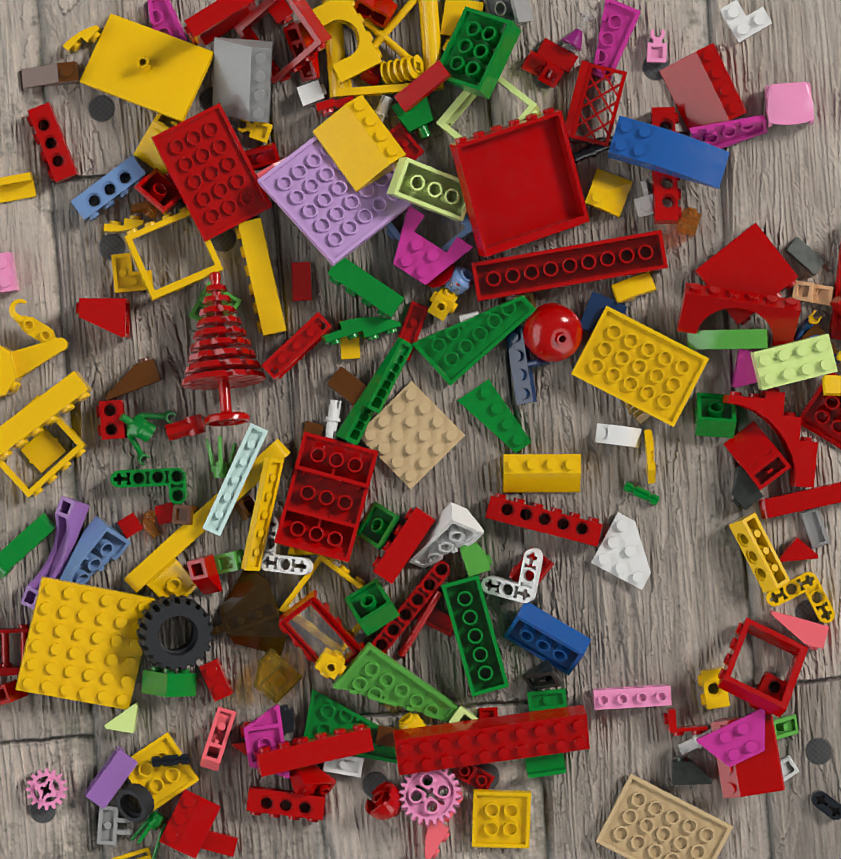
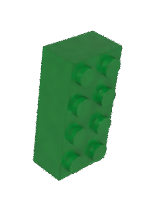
(366, 287)

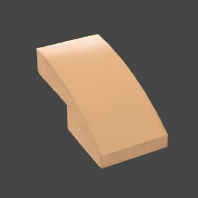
(813, 293)

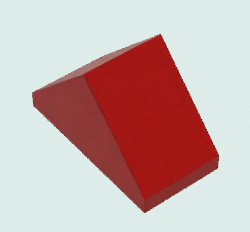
(796, 551)

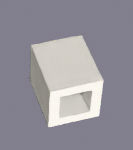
(311, 93)

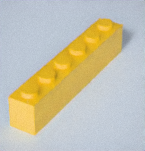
(261, 276)

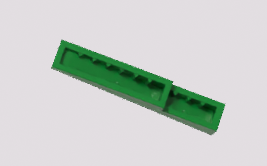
(375, 393)

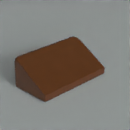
(346, 385)

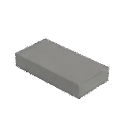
(814, 527)

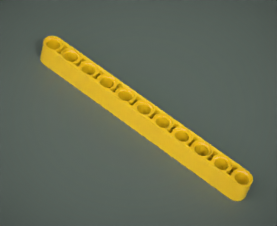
(189, 533)

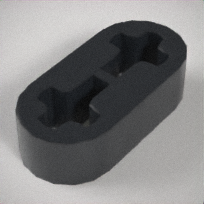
(824, 808)

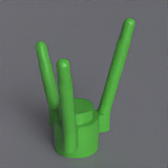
(220, 468)

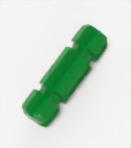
(641, 493)

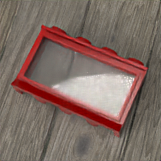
(315, 628)

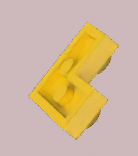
(124, 278)

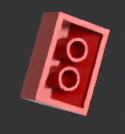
(190, 824)

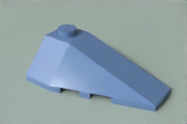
(95, 549)

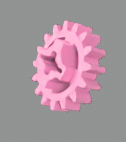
(55, 792)

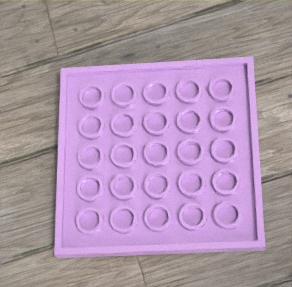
(326, 205)

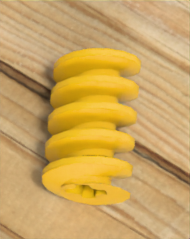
(402, 69)

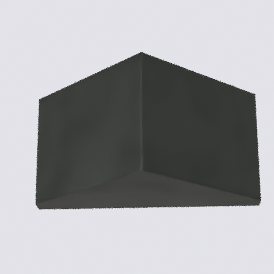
(542, 677)

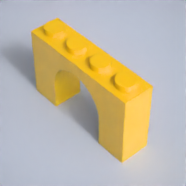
(365, 54)

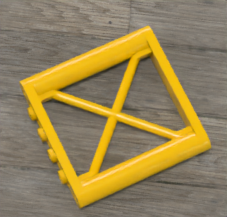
(430, 48)

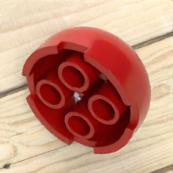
(553, 332)

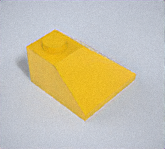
(608, 192)

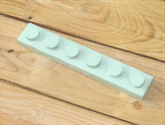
(235, 479)

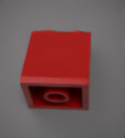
(107, 313)

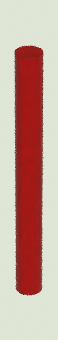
(420, 623)

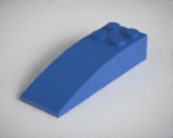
(668, 152)

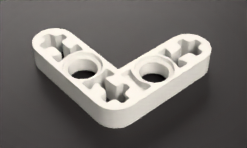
(274, 555)
(523, 584)

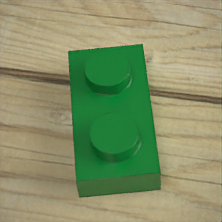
(546, 699)

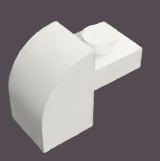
(618, 435)

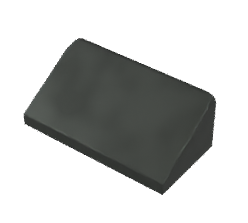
(805, 256)

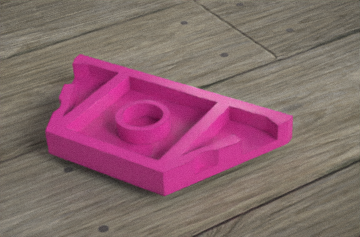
(264, 731)
(737, 739)

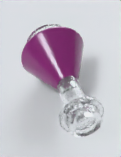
(573, 40)

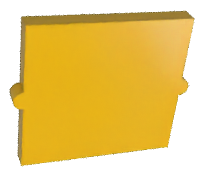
(43, 450)

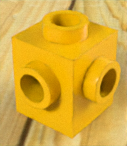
(443, 303)
(330, 663)

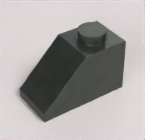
(744, 490)
(687, 772)

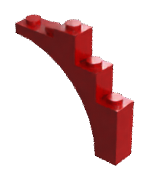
(799, 450)

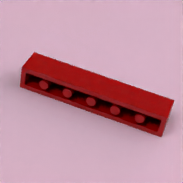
(313, 750)

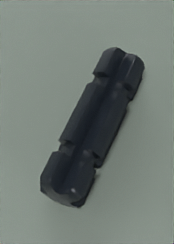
(170, 760)

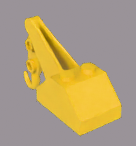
(21, 362)

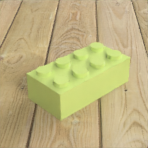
(428, 189)
(794, 361)

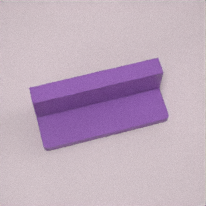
(110, 777)

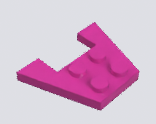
(421, 257)

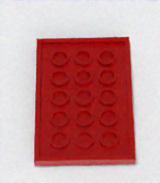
(211, 172)

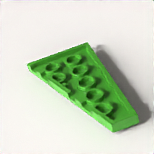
(388, 682)

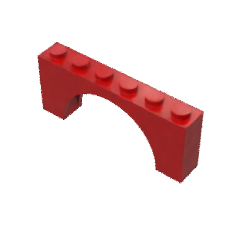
(702, 300)

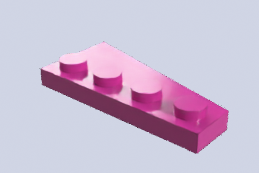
(614, 34)

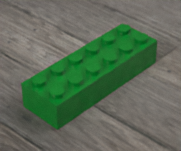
(475, 635)

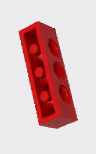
(67, 169)
(257, 793)

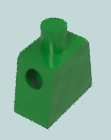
(416, 118)

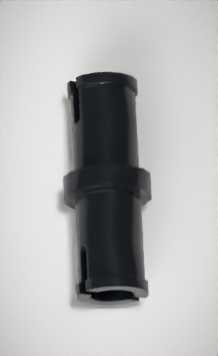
(589, 151)

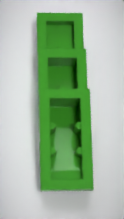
(728, 339)

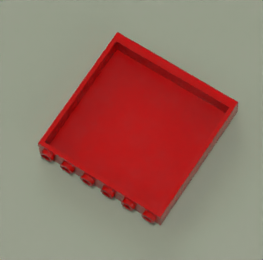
(519, 182)

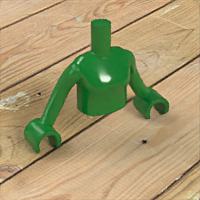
(142, 429)

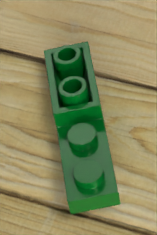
(367, 326)

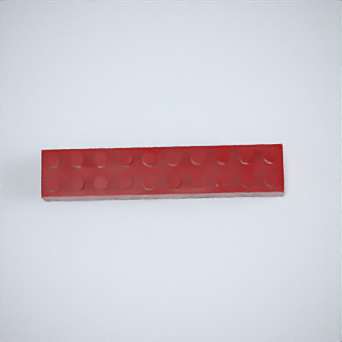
(569, 265)
(491, 739)

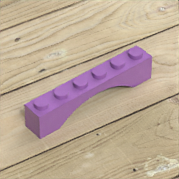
(69, 520)

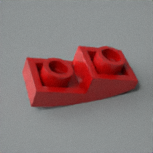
(474, 776)

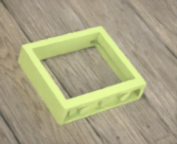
(466, 98)

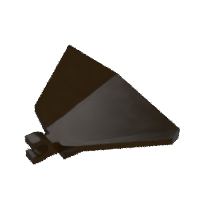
(252, 614)

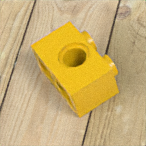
(712, 700)

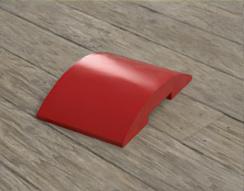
(326, 497)

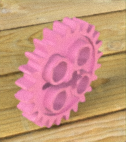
(419, 808)

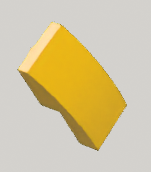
(89, 35)
(129, 223)
(633, 287)

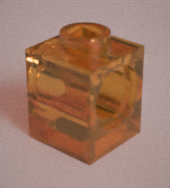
(689, 222)

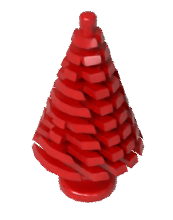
(221, 355)

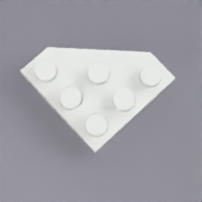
(623, 552)

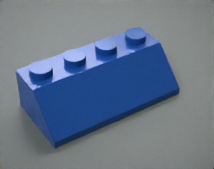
(547, 638)

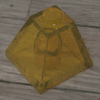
(275, 676)

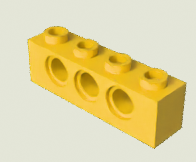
(759, 552)

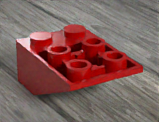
(757, 455)

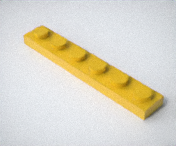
(262, 514)

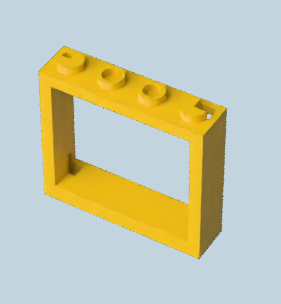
(182, 283)
(51, 475)
(342, 571)

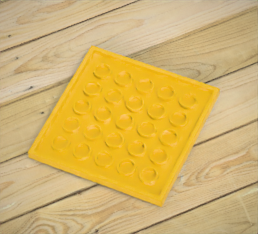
(83, 643)

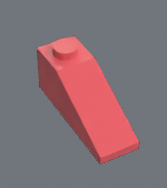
(806, 631)
(217, 739)

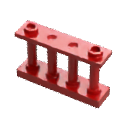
(6, 667)

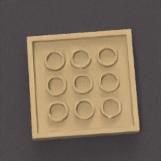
(411, 435)

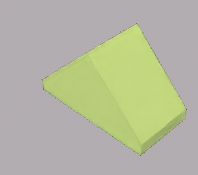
(126, 720)

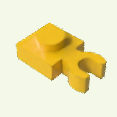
(258, 130)

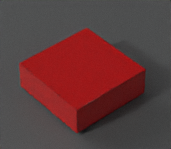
(164, 513)
(130, 525)

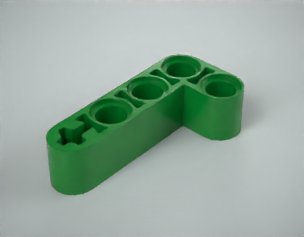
(149, 480)
(25, 543)

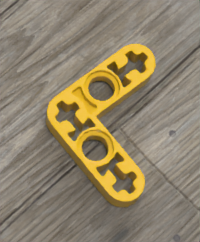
(808, 590)

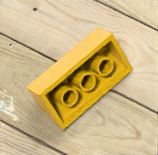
(541, 472)

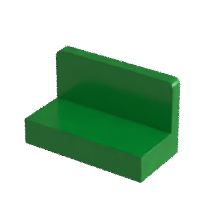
(545, 765)

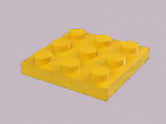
(162, 781)
(501, 818)

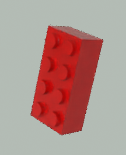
(403, 545)

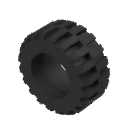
(185, 654)

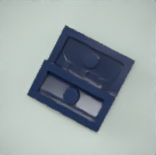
(595, 309)

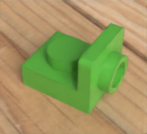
(229, 561)

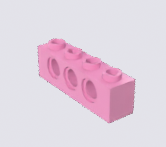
(631, 696)

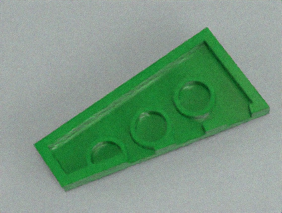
(492, 411)

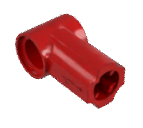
(188, 427)

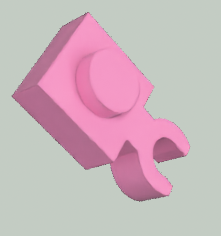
(656, 51)

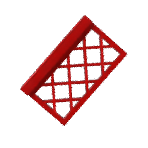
(578, 99)

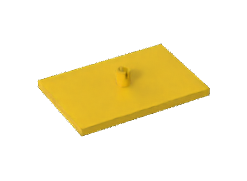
(147, 67)
(639, 366)

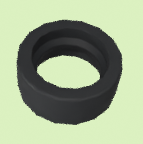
(127, 809)

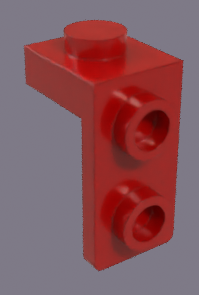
(670, 719)

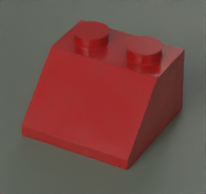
(159, 191)

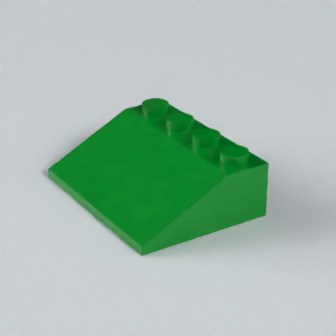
(479, 51)

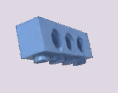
(98, 189)

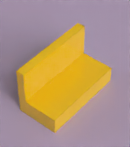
(17, 187)

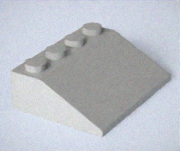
(243, 78)

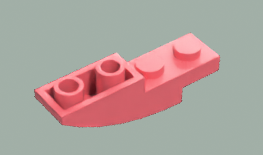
(437, 834)

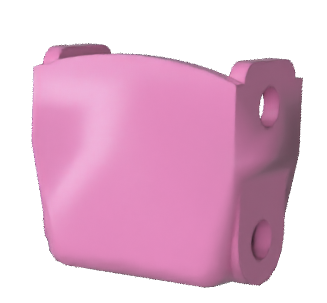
(788, 104)

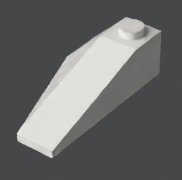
(450, 531)

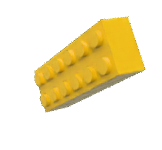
(42, 412)

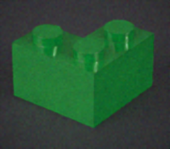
(169, 683)

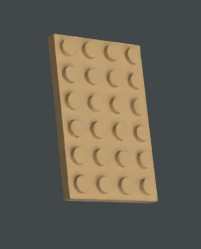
(660, 826)

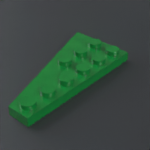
(466, 342)
(328, 715)

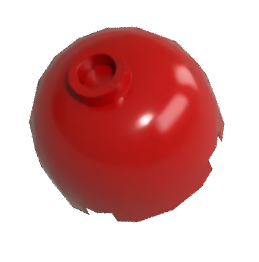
(385, 802)

